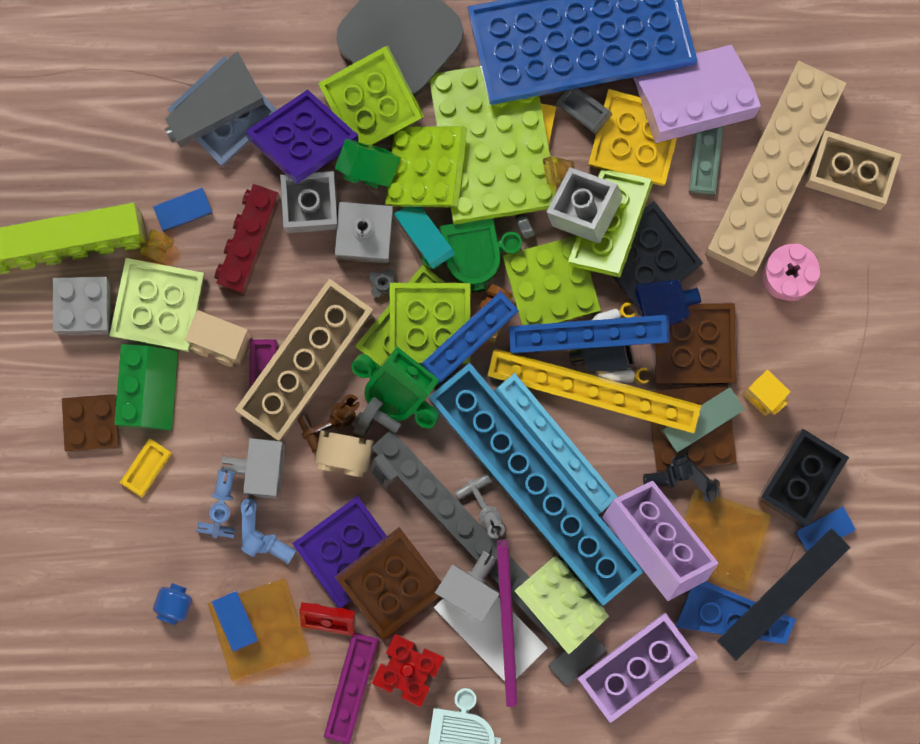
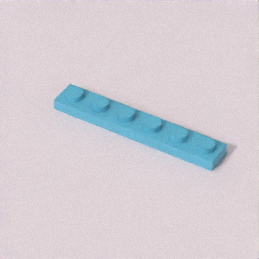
(555, 443)

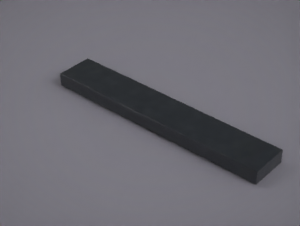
(783, 594)

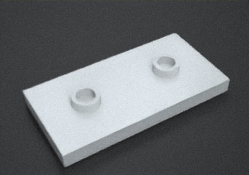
(486, 636)

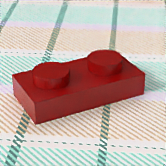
(327, 618)

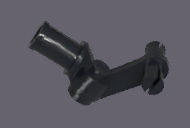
(682, 470)

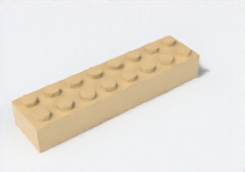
(775, 168)

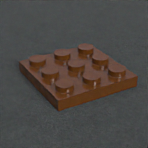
(700, 348)
(712, 449)
(390, 583)

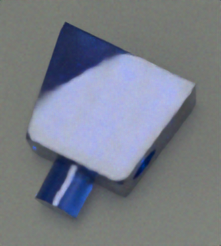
(666, 299)

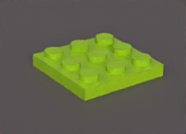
(372, 97)
(428, 166)
(547, 286)
(426, 316)

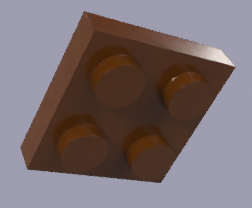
(90, 423)

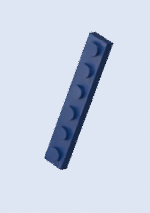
(589, 334)

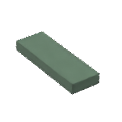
(705, 161)
(712, 415)

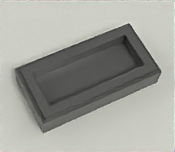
(584, 109)
(383, 471)
(571, 665)

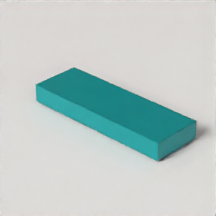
(424, 235)

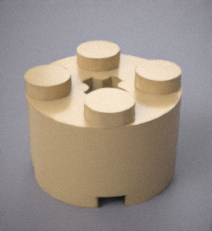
(343, 452)

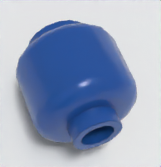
(172, 604)

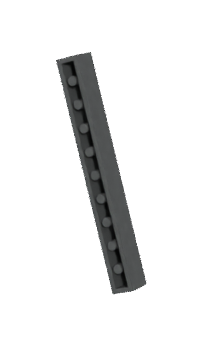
(451, 514)

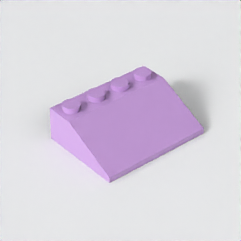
(698, 95)

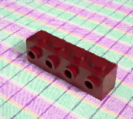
(250, 234)

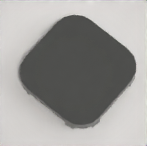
(416, 31)

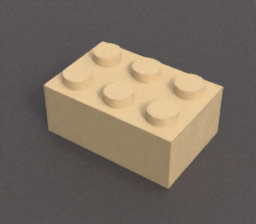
(853, 170)

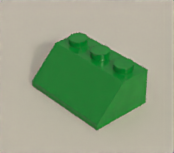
(146, 387)

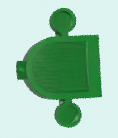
(476, 252)
(400, 386)

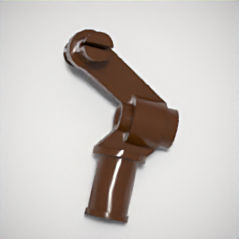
(341, 415)

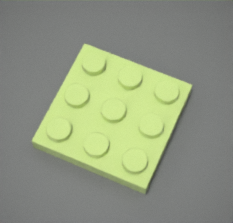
(156, 304)
(562, 604)

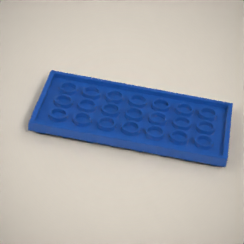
(574, 44)

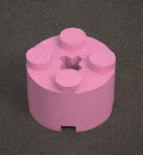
(791, 287)

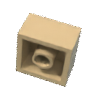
(218, 338)

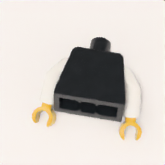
(610, 362)

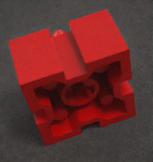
(407, 670)

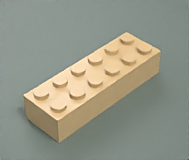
(304, 360)

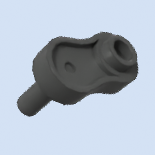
(371, 413)

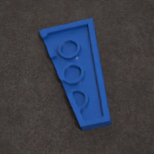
(717, 609)

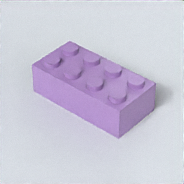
(660, 540)
(637, 667)

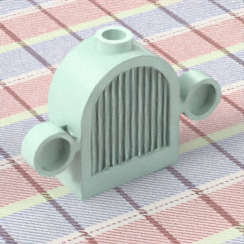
(460, 725)

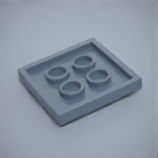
(230, 138)

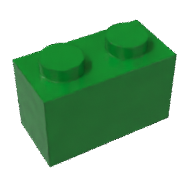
(367, 163)

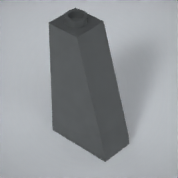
(215, 102)

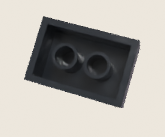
(803, 478)

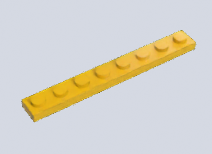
(596, 391)

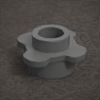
(376, 279)

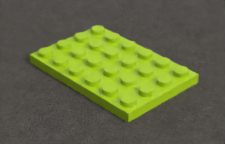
(502, 148)

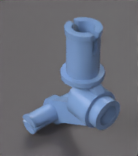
(219, 511)
(257, 542)

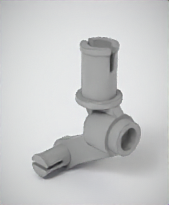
(489, 516)

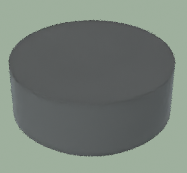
(524, 225)

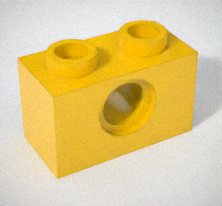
(767, 394)

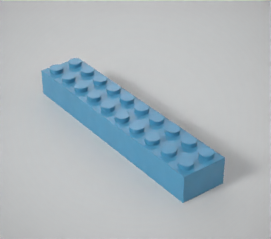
(535, 484)

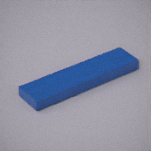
(470, 337)

